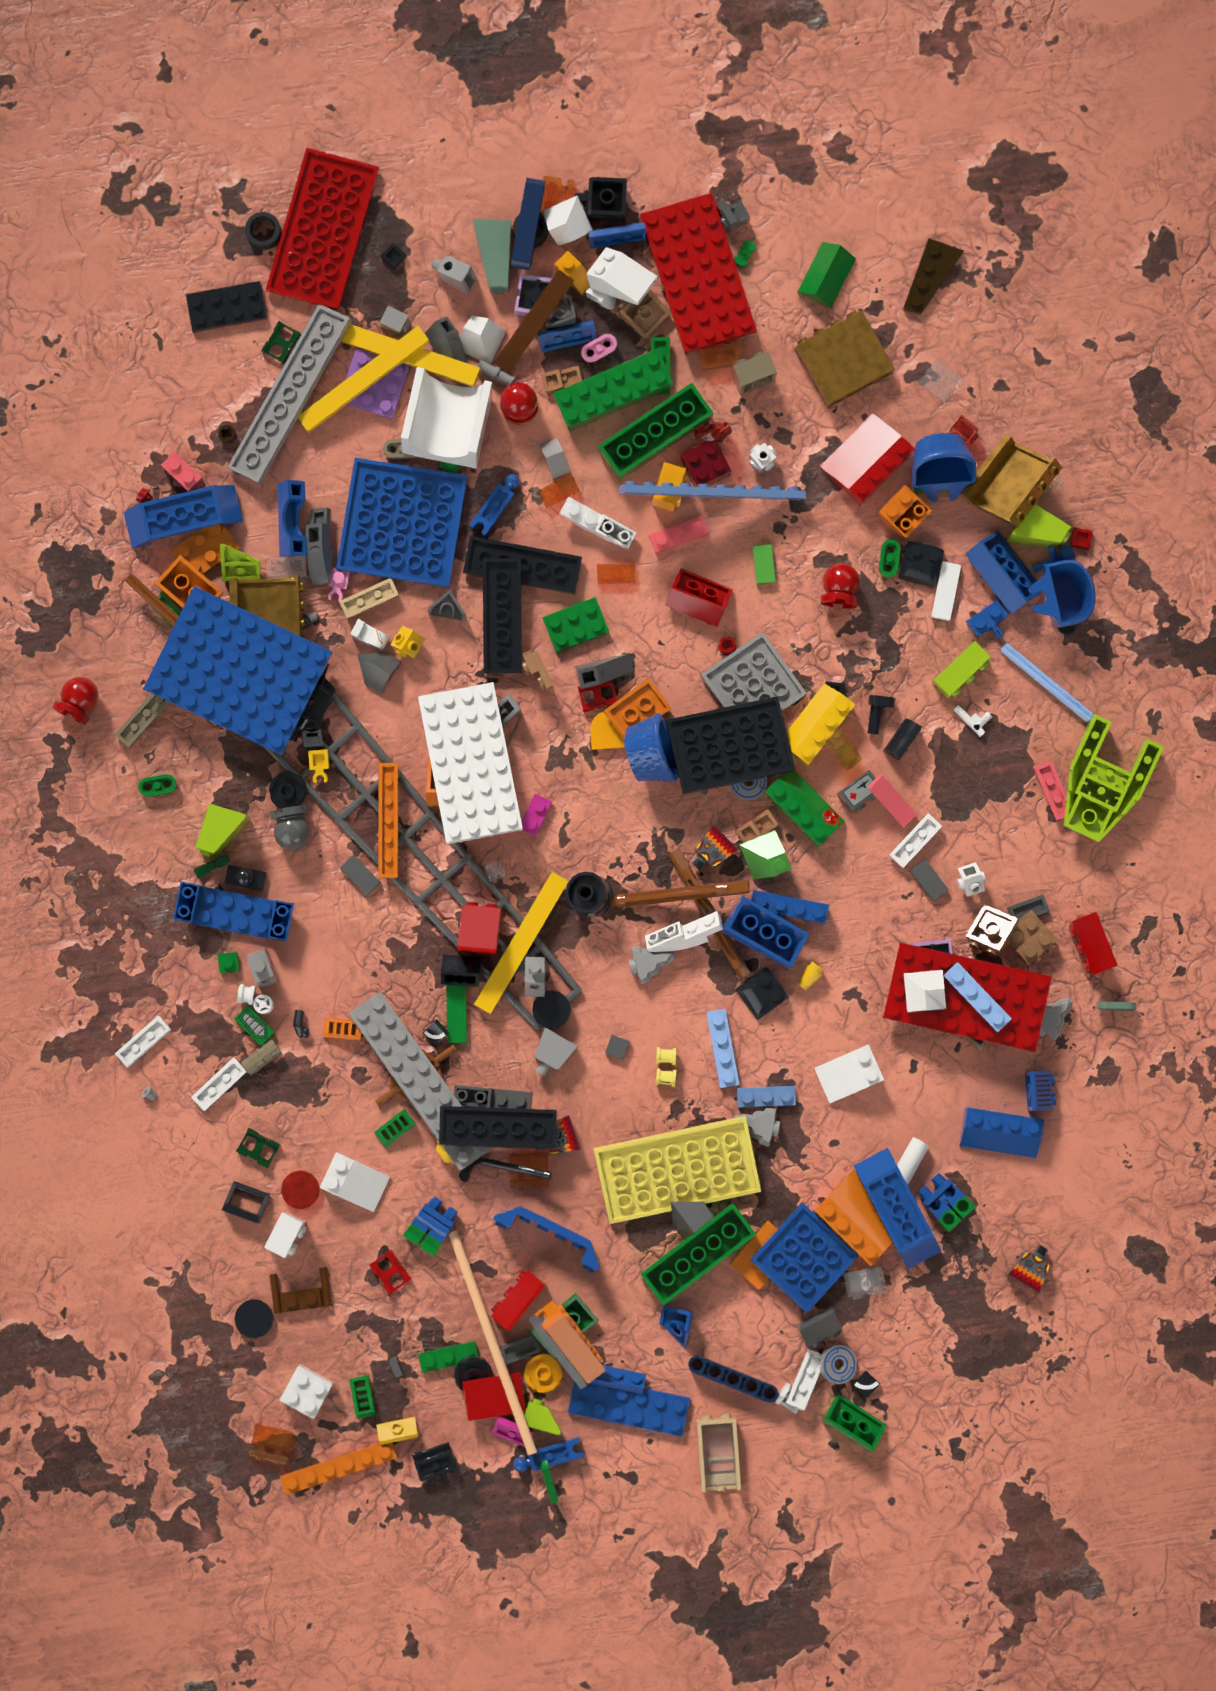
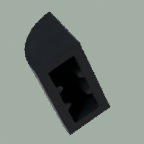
(902, 738)
(460, 970)

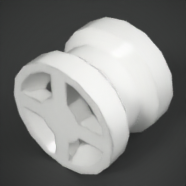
(246, 994)
(261, 1002)

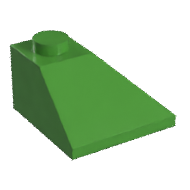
(765, 856)

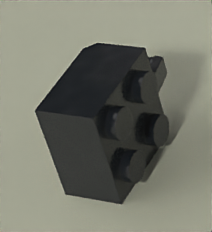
(605, 199)

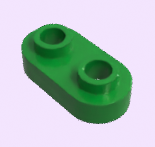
(889, 559)
(157, 785)

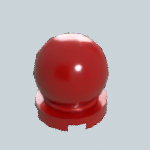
(519, 403)
(841, 584)
(78, 697)

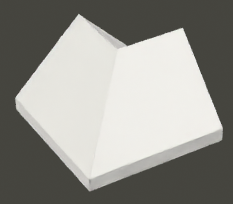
(567, 221)
(481, 338)
(925, 991)

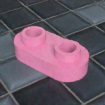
(598, 348)

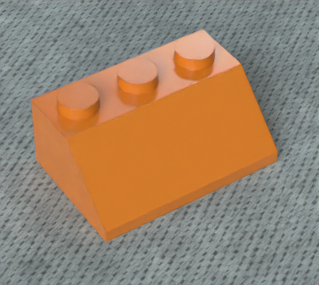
(181, 578)

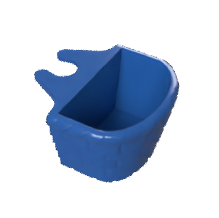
(942, 464)
(1067, 592)
(650, 750)

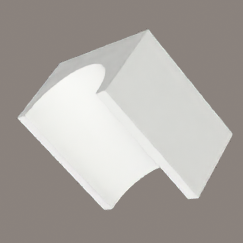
(446, 420)

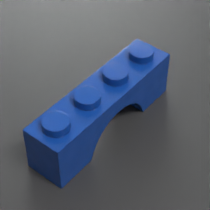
(290, 499)
(792, 907)

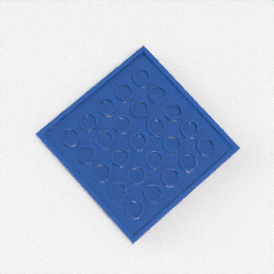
(401, 522)

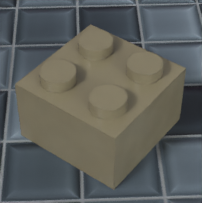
(753, 372)

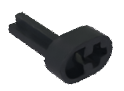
(877, 703)

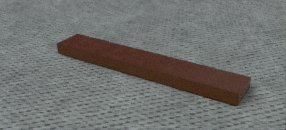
(533, 321)

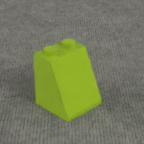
(1040, 530)
(219, 830)

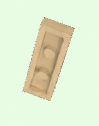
(369, 598)

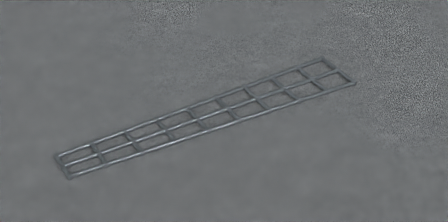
(404, 837)

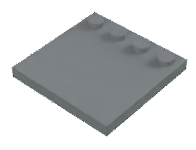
(753, 675)

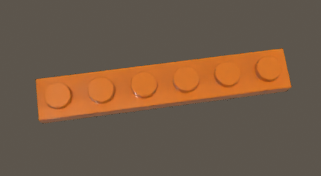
(388, 821)
(337, 1467)

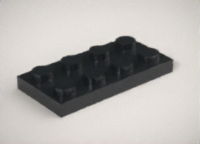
(226, 306)

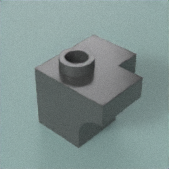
(732, 215)

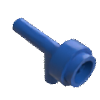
(1066, 554)

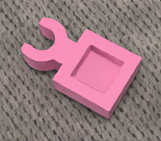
(339, 582)

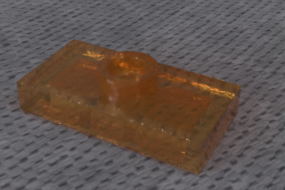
(558, 490)
(615, 573)

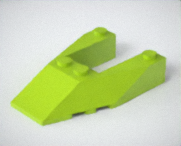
(1101, 791)

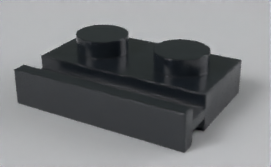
(434, 1461)

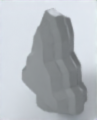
(648, 963)
(1054, 1018)
(762, 1125)

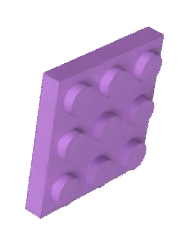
(383, 395)

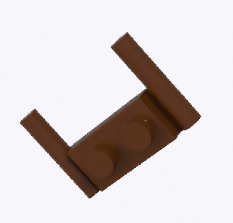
(301, 1298)

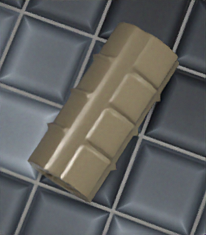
(261, 1057)

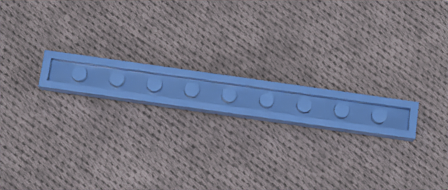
(704, 490)

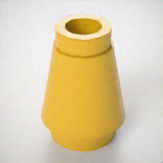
(810, 975)

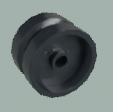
(578, 894)

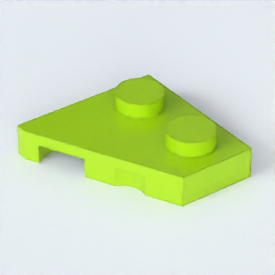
(238, 564)

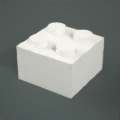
(285, 1235)
(306, 1391)

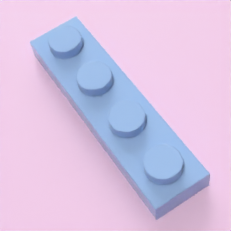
(977, 997)
(722, 1048)

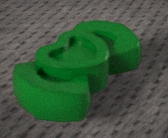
(744, 254)

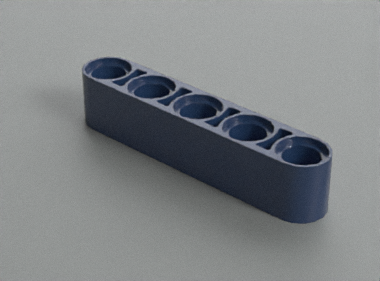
(528, 223)
(740, 1386)

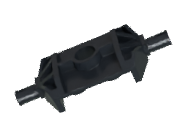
(314, 714)

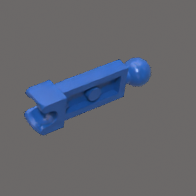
(495, 505)
(555, 1454)

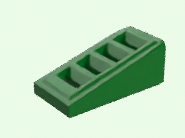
(406, 1116)
(368, 1413)

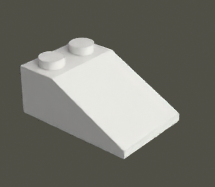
(620, 277)
(849, 1074)
(354, 1182)

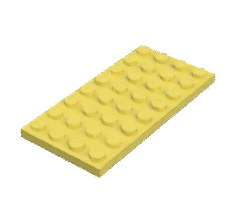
(678, 1166)

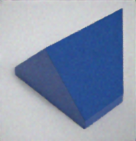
(677, 1323)

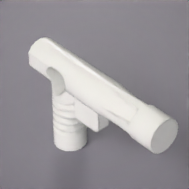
(974, 720)

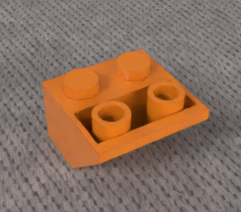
(904, 512)

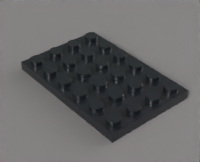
(730, 745)

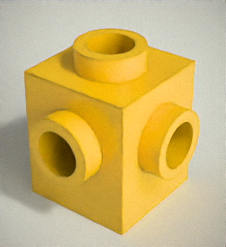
(407, 642)

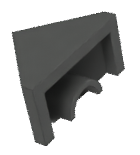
(564, 316)
(447, 607)
(378, 669)
(690, 1216)

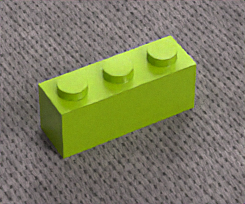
(962, 670)

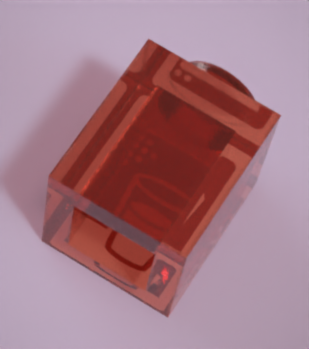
(965, 429)

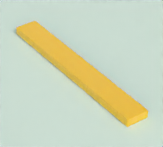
(423, 358)
(363, 379)
(521, 942)

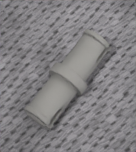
(495, 373)

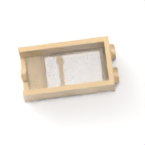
(718, 1453)

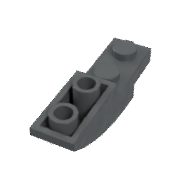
(318, 549)
(492, 1097)

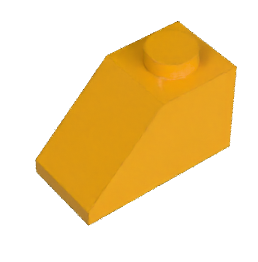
(575, 270)

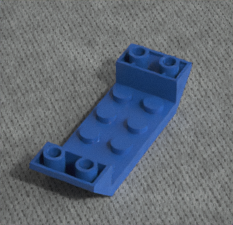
(182, 514)
(233, 912)
(897, 1208)
(507, 1218)

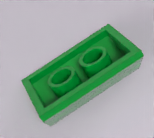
(827, 274)
(578, 1312)
(854, 1422)

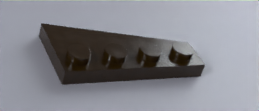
(932, 270)

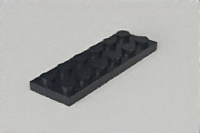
(538, 566)
(502, 615)
(497, 1127)

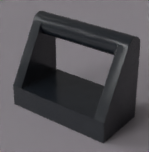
(248, 1215)

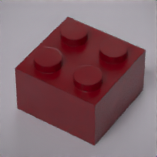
(705, 463)

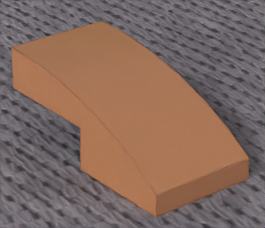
(561, 379)
(758, 826)

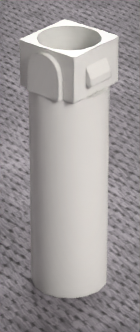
(912, 1158)

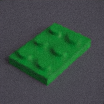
(575, 625)

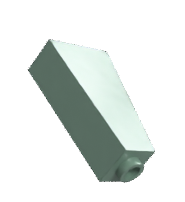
(494, 247)

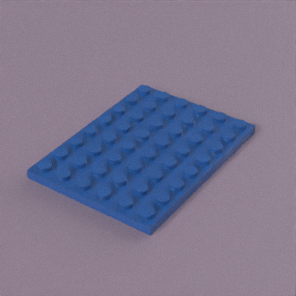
(238, 670)

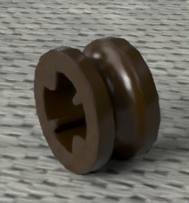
(227, 428)

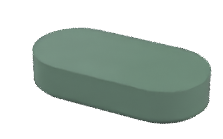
(1119, 1006)

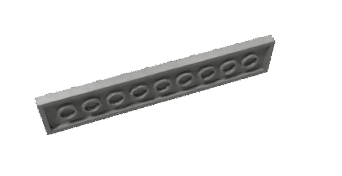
(289, 394)
(410, 1070)

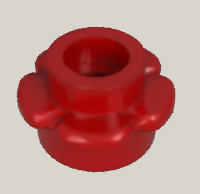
(143, 496)
(732, 646)

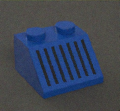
(1039, 1090)

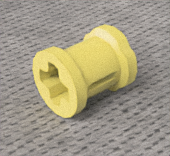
(666, 1056)
(666, 1077)

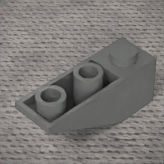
(446, 339)
(603, 670)

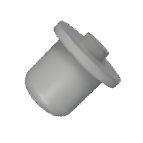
(310, 618)
(149, 1093)

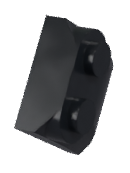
(921, 564)
(762, 993)

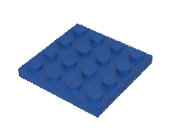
(804, 1257)

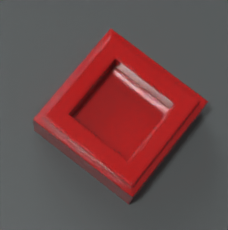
(1081, 538)

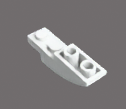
(597, 524)
(681, 937)

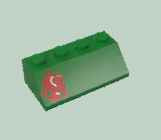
(804, 807)

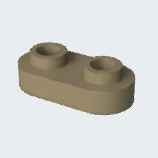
(395, 443)

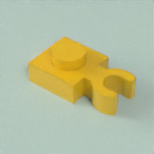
(319, 761)

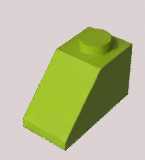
(540, 1417)

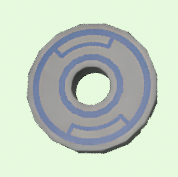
(752, 792)
(847, 1368)

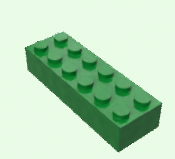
(613, 390)
(655, 431)
(698, 1254)

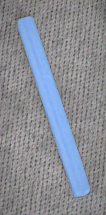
(1047, 682)

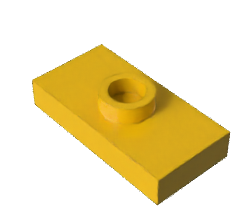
(397, 1430)

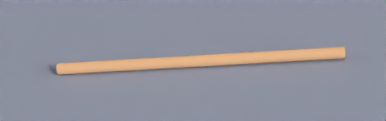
(492, 1342)

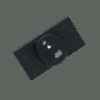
(245, 877)

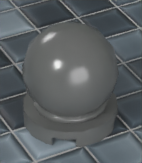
(292, 829)

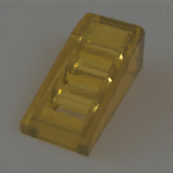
(848, 759)

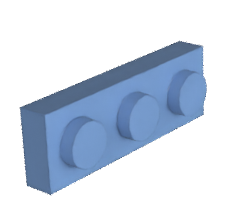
(766, 1096)

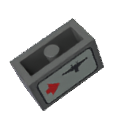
(857, 793)

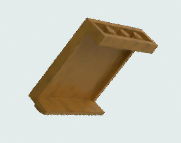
(844, 358)
(1011, 481)
(272, 600)

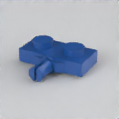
(988, 620)

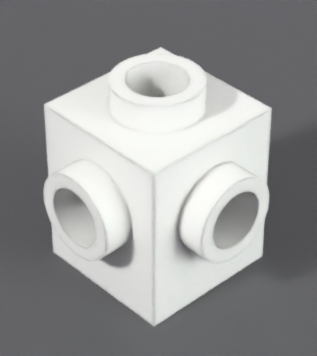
(762, 464)
(971, 879)

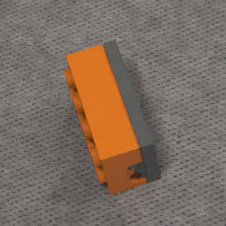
(568, 1343)

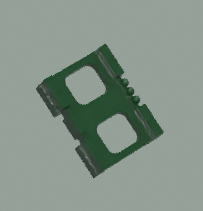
(286, 345)
(218, 862)
(255, 1153)

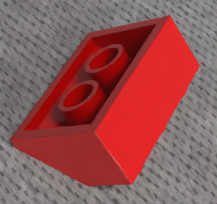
(698, 597)
(1092, 944)
(517, 1299)

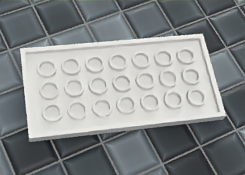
(470, 763)

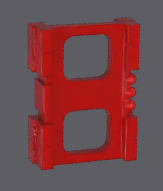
(599, 701)
(385, 1275)

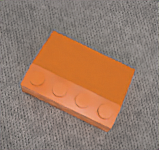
(855, 1219)

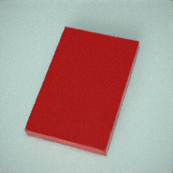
(488, 1398)

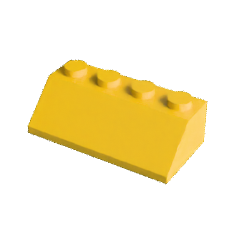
(817, 723)

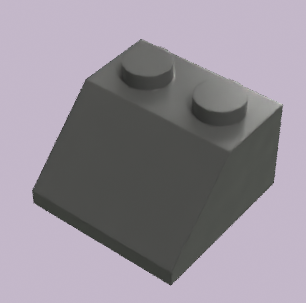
(819, 1327)

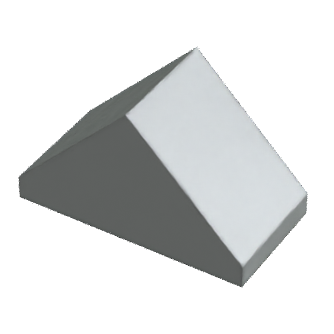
(555, 458)
(508, 709)

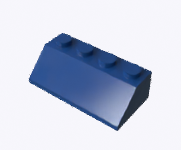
(1003, 571)
(765, 932)
(1001, 1132)

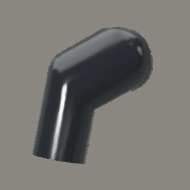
(298, 1024)

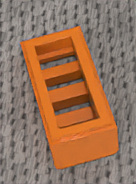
(358, 1035)

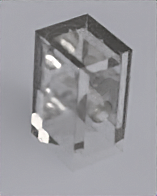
(287, 567)
(864, 1281)

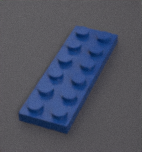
(649, 1410)

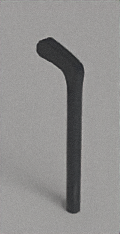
(466, 1172)

